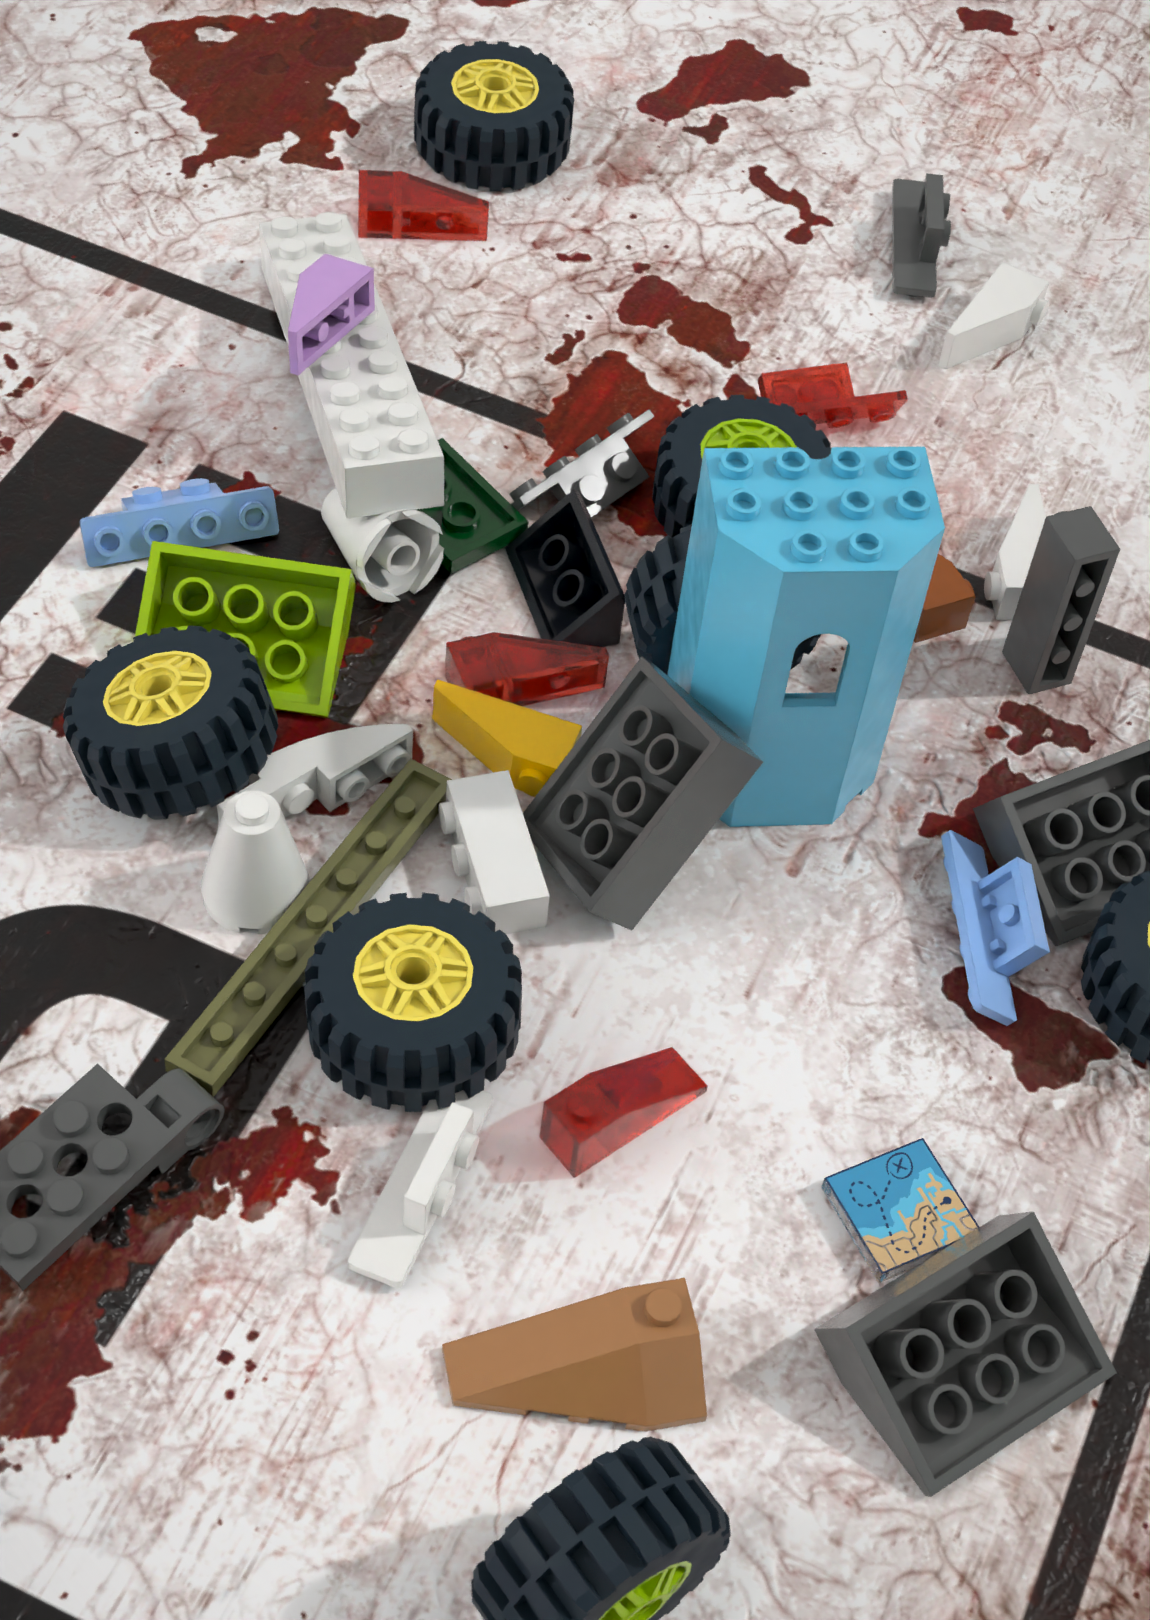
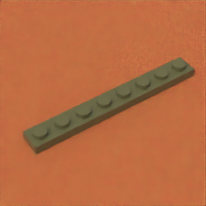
(278, 964)

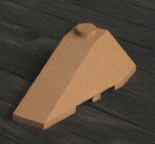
(603, 1359)

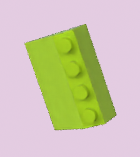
(281, 609)

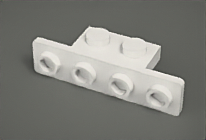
(419, 1188)

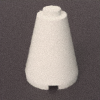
(386, 550)
(252, 865)

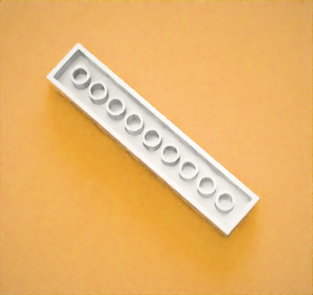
(359, 388)

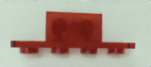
(828, 395)

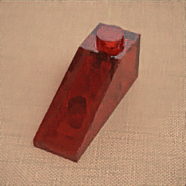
(415, 208)
(524, 667)
(616, 1107)

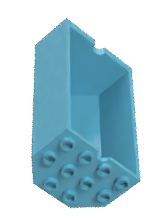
(794, 554)

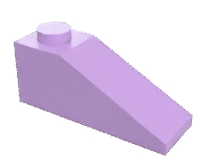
(327, 305)

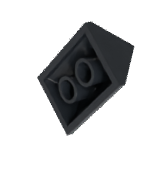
(568, 576)

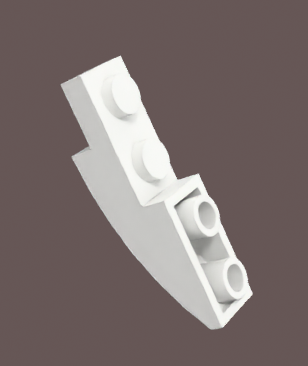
(332, 767)

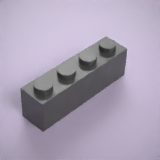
(1060, 599)

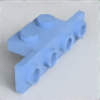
(184, 516)
(996, 923)

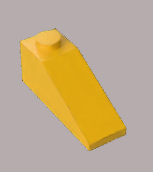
(505, 734)

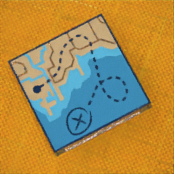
(899, 1208)

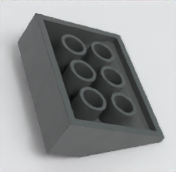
(637, 795)
(1079, 834)
(967, 1350)

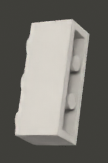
(495, 852)

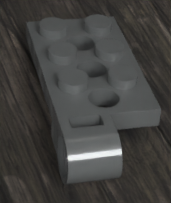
(165, 1124)

